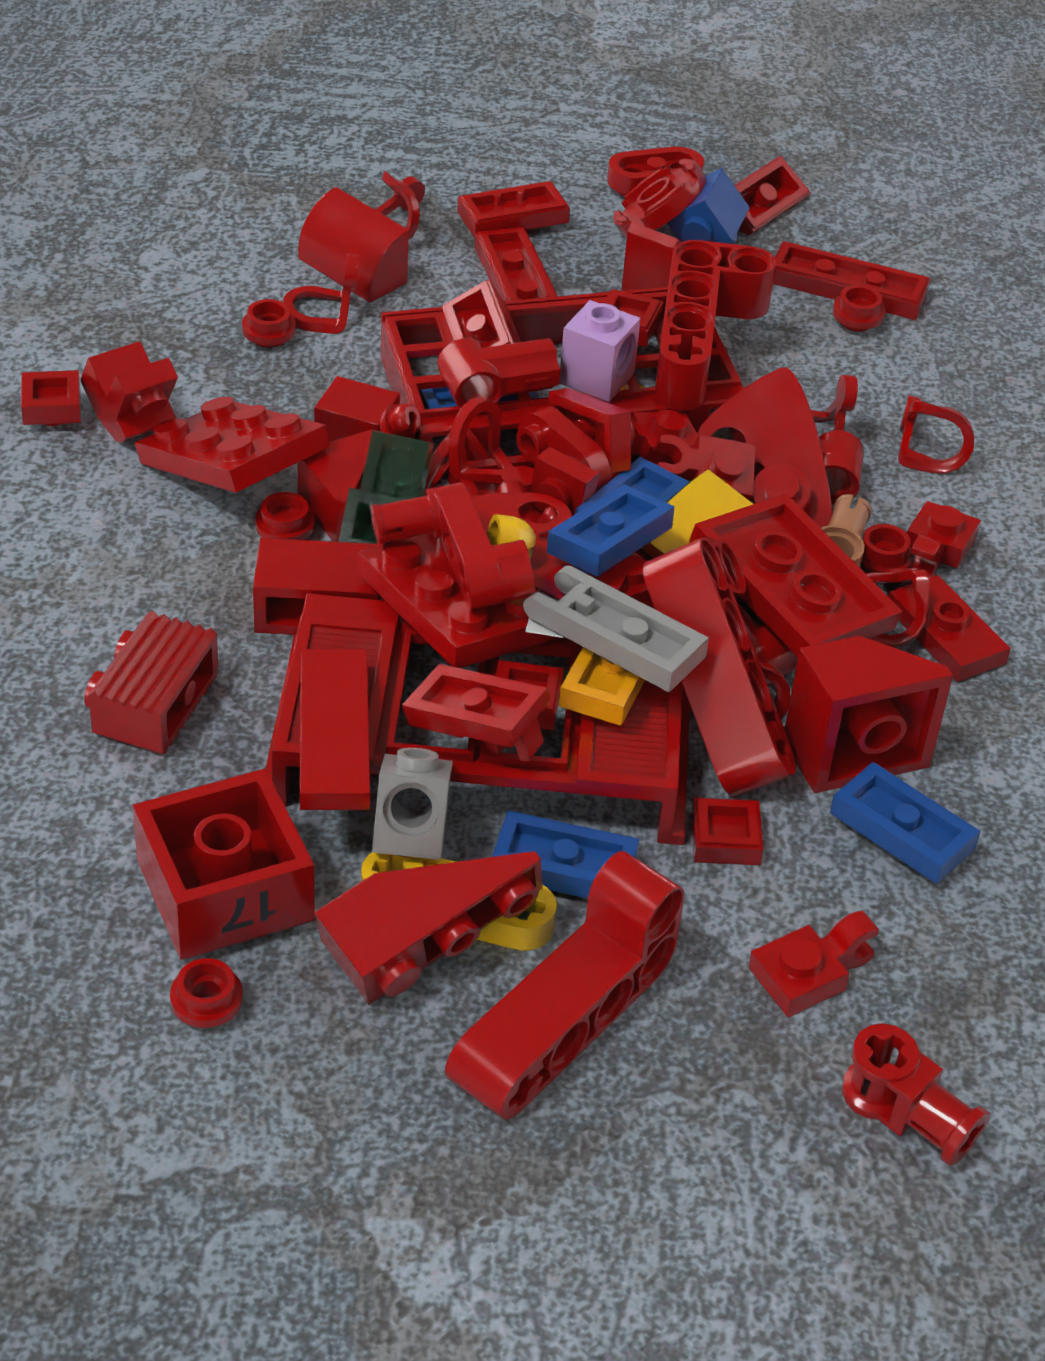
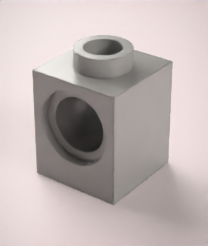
(407, 831)

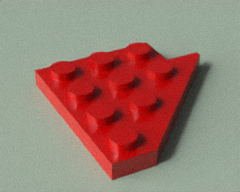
(423, 590)

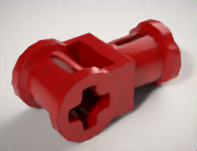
(909, 1092)

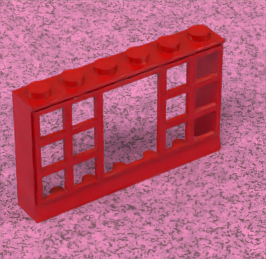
(427, 333)

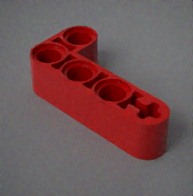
(706, 283)
(728, 687)
(574, 991)

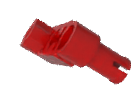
(483, 571)

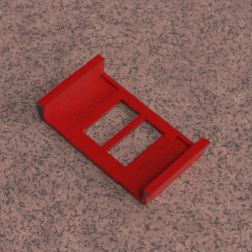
(599, 758)

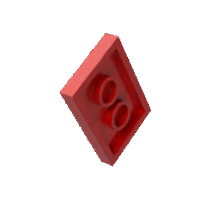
(231, 444)
(800, 576)

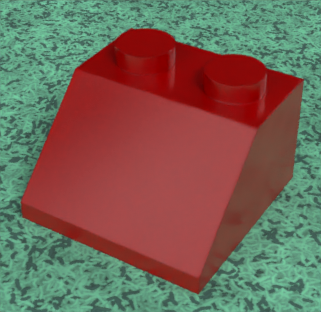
(863, 706)

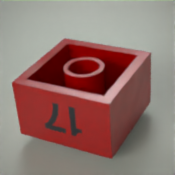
(224, 863)

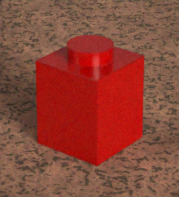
(352, 407)

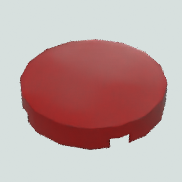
(661, 196)

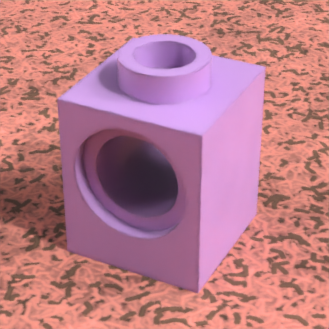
(599, 350)

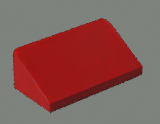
(770, 193)
(481, 316)

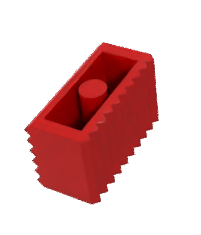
(153, 682)

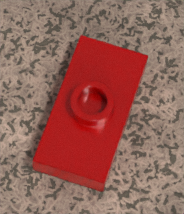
(513, 207)
(953, 631)

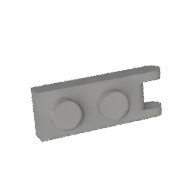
(619, 628)

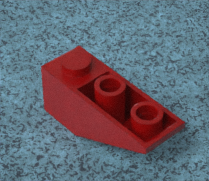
(412, 916)

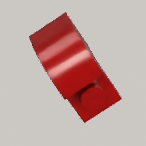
(129, 390)

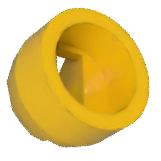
(509, 529)

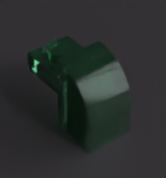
(392, 473)

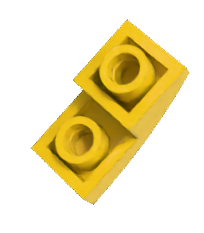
(698, 501)

